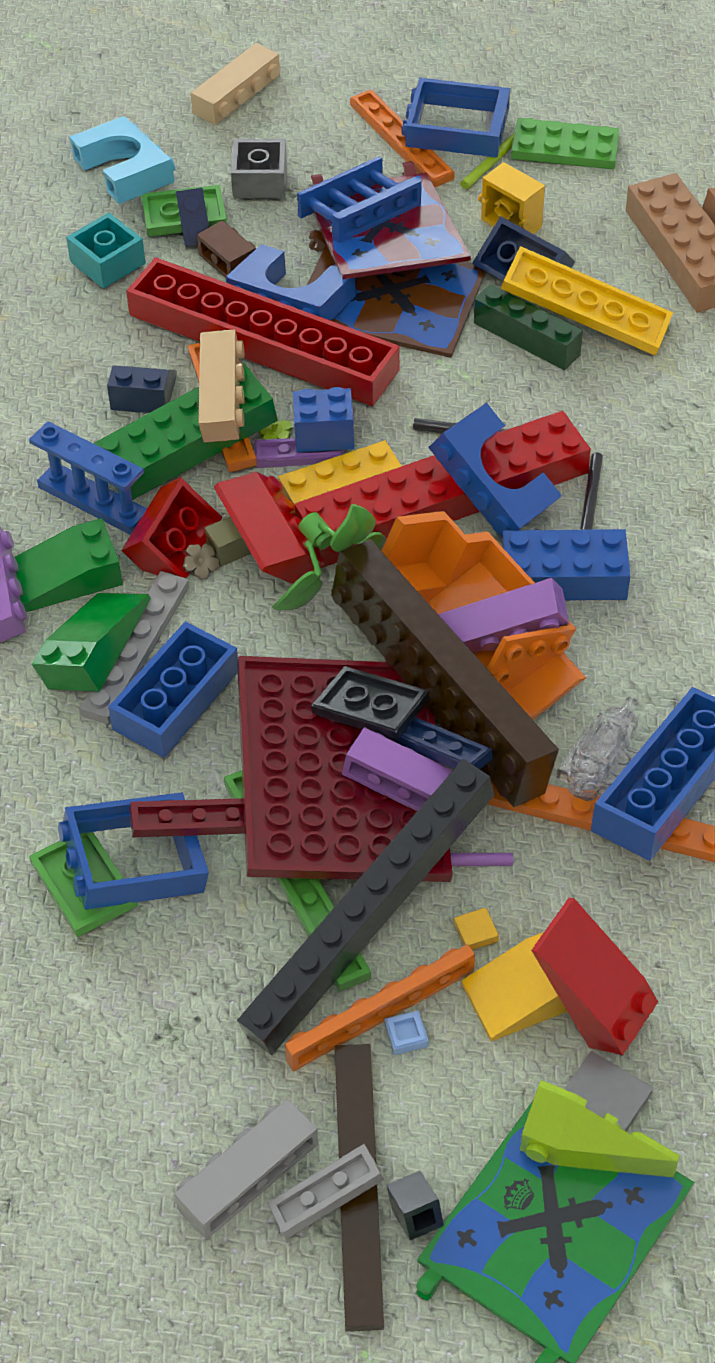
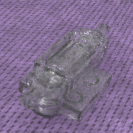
(600, 752)

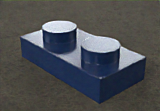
(192, 213)

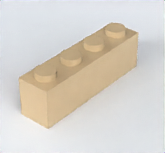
(235, 83)
(220, 386)

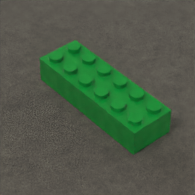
(171, 439)

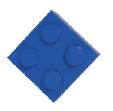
(323, 420)

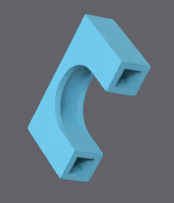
(120, 138)

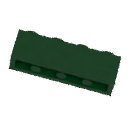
(527, 326)

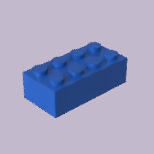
(579, 561)
(174, 689)

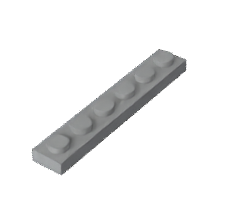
(165, 598)

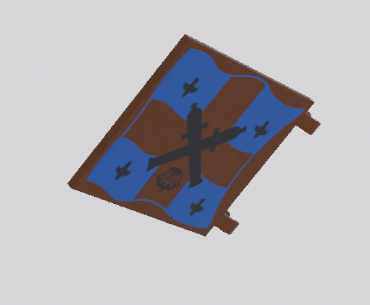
(409, 307)

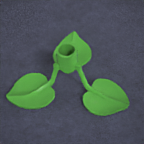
(353, 530)

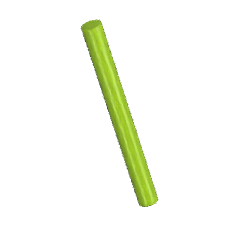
(486, 164)

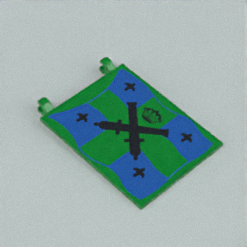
(549, 1243)

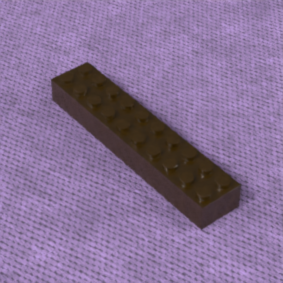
(435, 659)

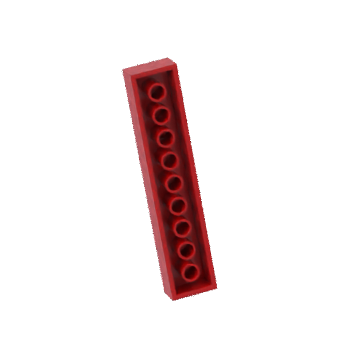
(270, 330)
(424, 486)

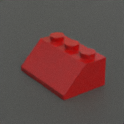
(168, 528)

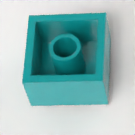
(106, 250)

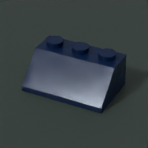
(503, 244)

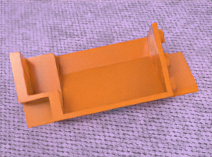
(466, 568)

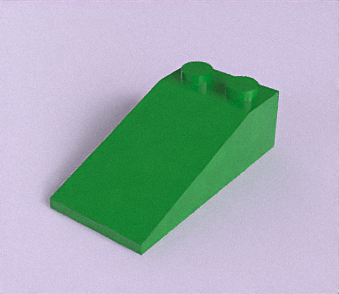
(68, 566)
(89, 642)

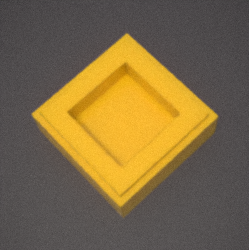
(476, 929)

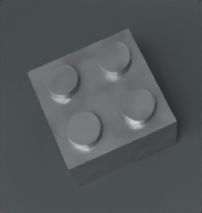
(259, 168)

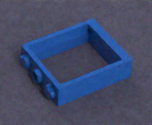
(456, 95)
(137, 889)

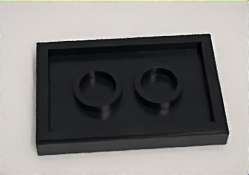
(370, 702)

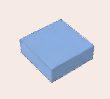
(406, 1032)

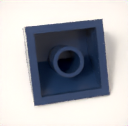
(139, 388)

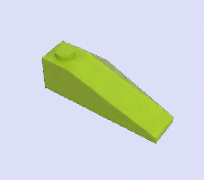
(574, 1136)

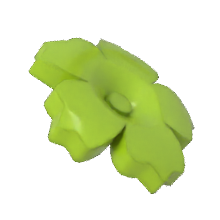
(276, 430)

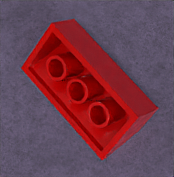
(267, 525)

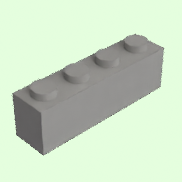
(246, 1168)

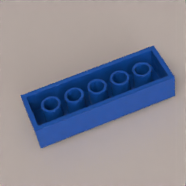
(661, 779)

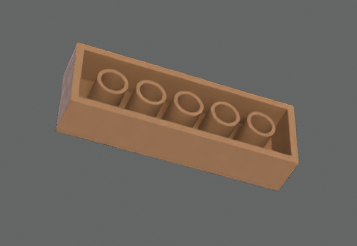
(677, 234)

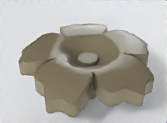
(201, 560)

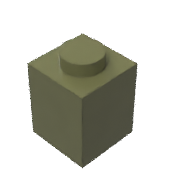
(226, 541)

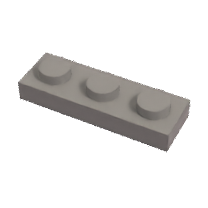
(325, 1191)

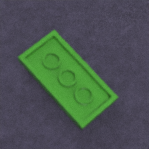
(565, 143)

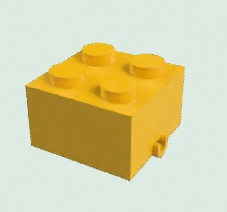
(513, 197)

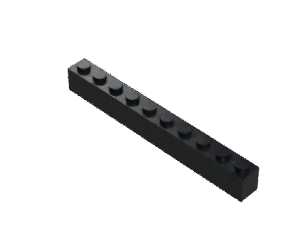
(366, 907)

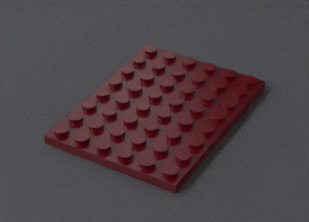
(296, 802)

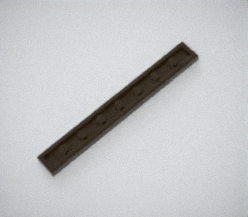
(360, 1215)

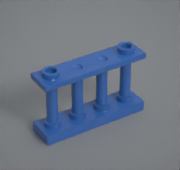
(367, 213)
(82, 492)

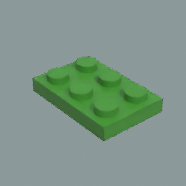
(163, 215)
(58, 879)

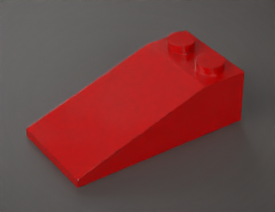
(594, 980)

